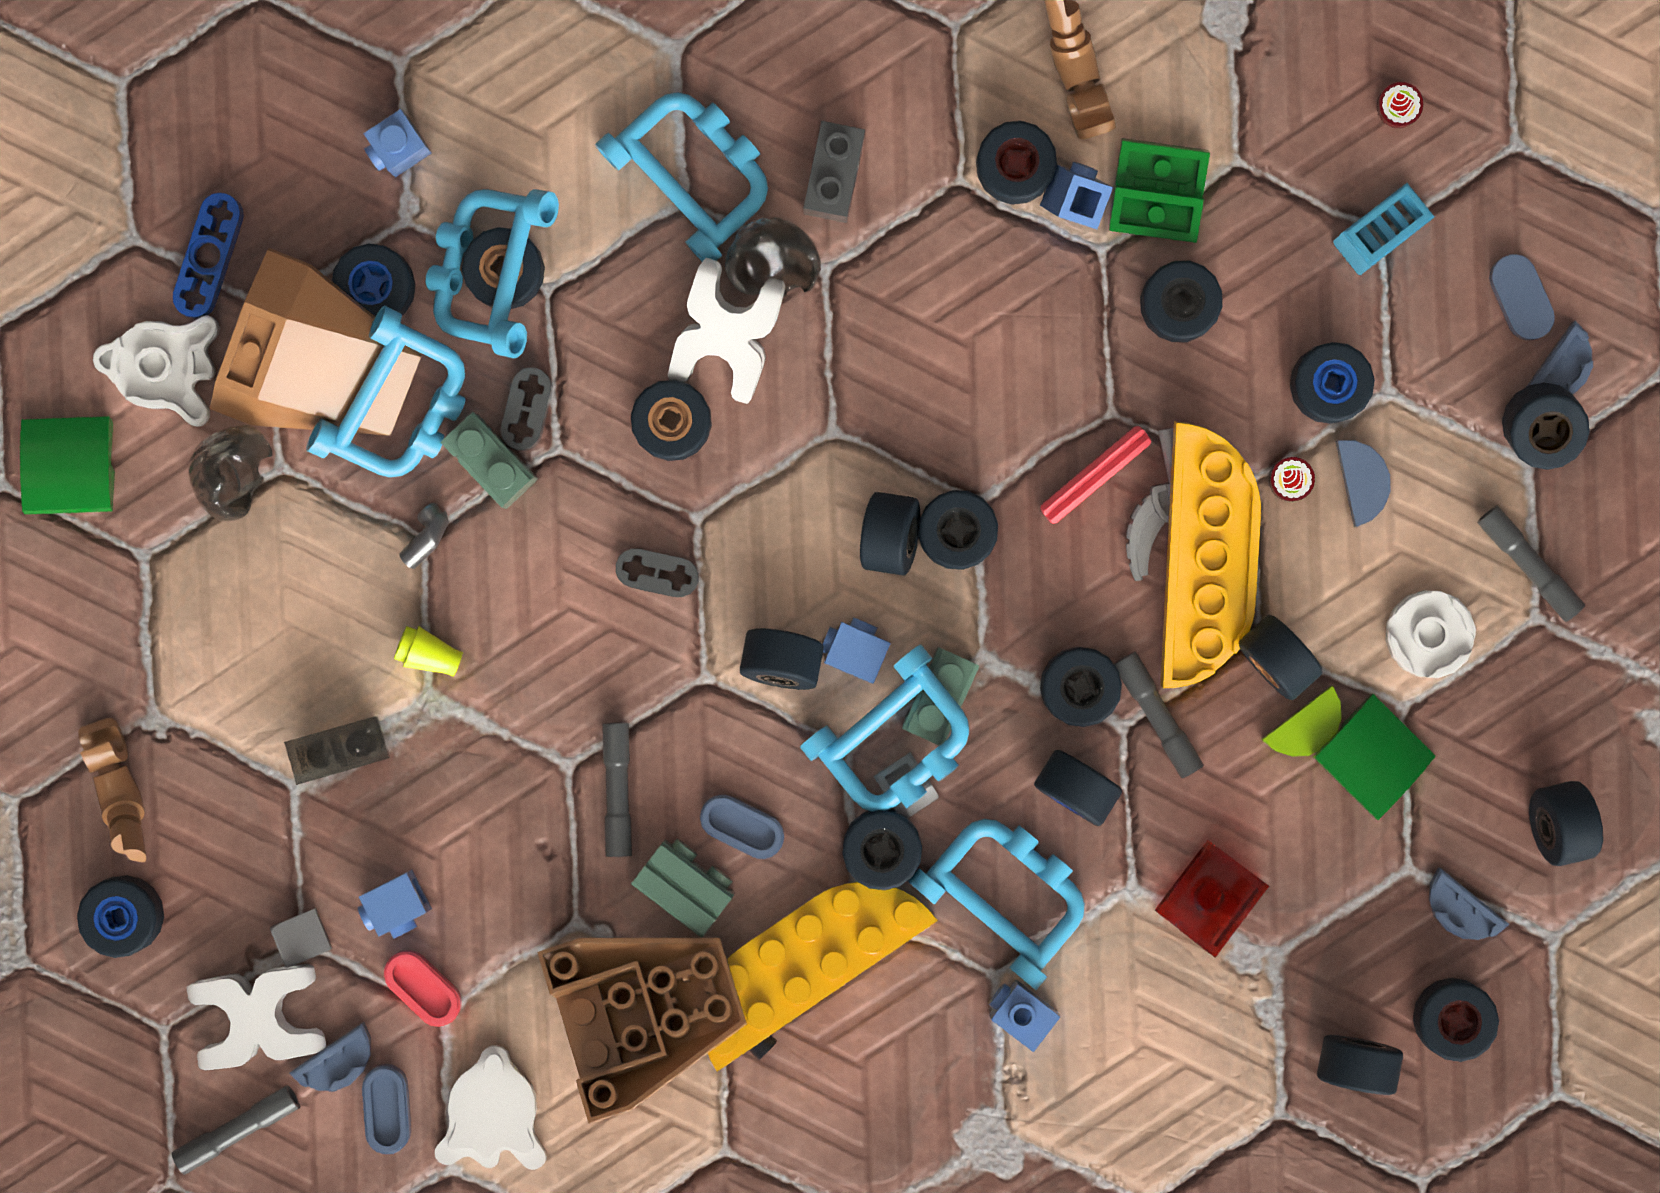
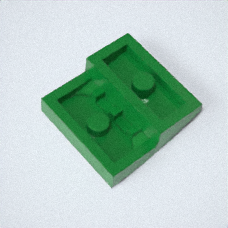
(1159, 190)
(66, 465)
(1374, 757)

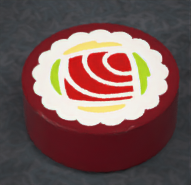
(1400, 105)
(1291, 479)

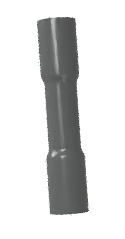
(1549, 584)
(1172, 737)
(617, 819)
(213, 1143)

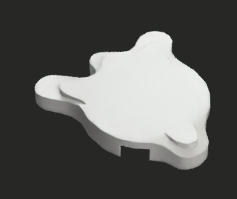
(160, 365)
(492, 1112)

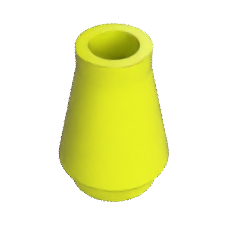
(426, 652)

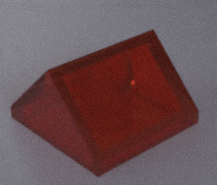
(1211, 898)

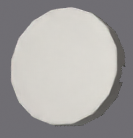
(1430, 634)

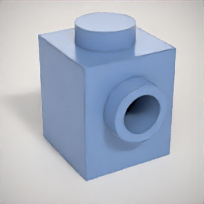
(395, 144)
(1077, 195)
(855, 649)
(394, 905)
(1022, 1014)

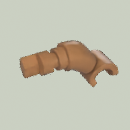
(1078, 69)
(115, 787)

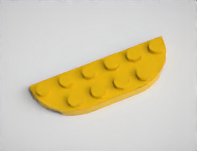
(1208, 555)
(815, 955)

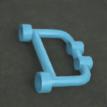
(711, 123)
(505, 336)
(425, 437)
(938, 763)
(1051, 871)

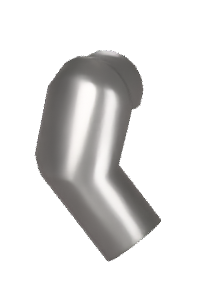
(428, 538)

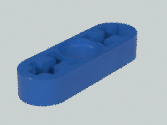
(228, 227)

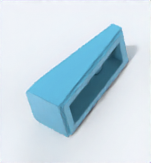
(1359, 244)

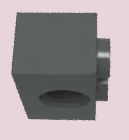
(834, 171)

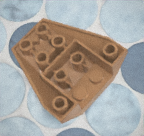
(305, 354)
(639, 1012)

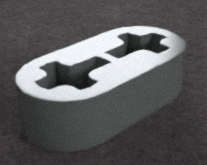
(516, 406)
(657, 561)

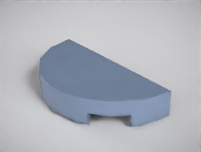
(1568, 362)
(1364, 479)
(1460, 910)
(337, 1063)

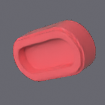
(422, 988)

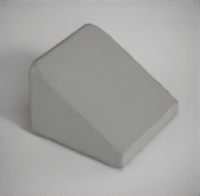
(894, 772)
(300, 938)

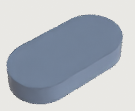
(1521, 297)
(742, 826)
(386, 1109)

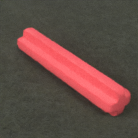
(1095, 474)

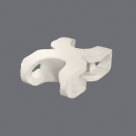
(726, 330)
(256, 1017)

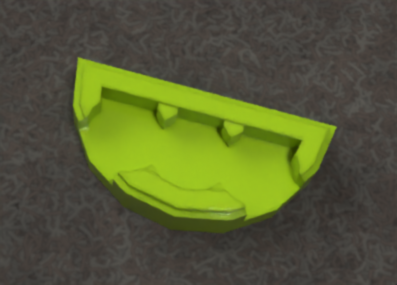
(1308, 727)

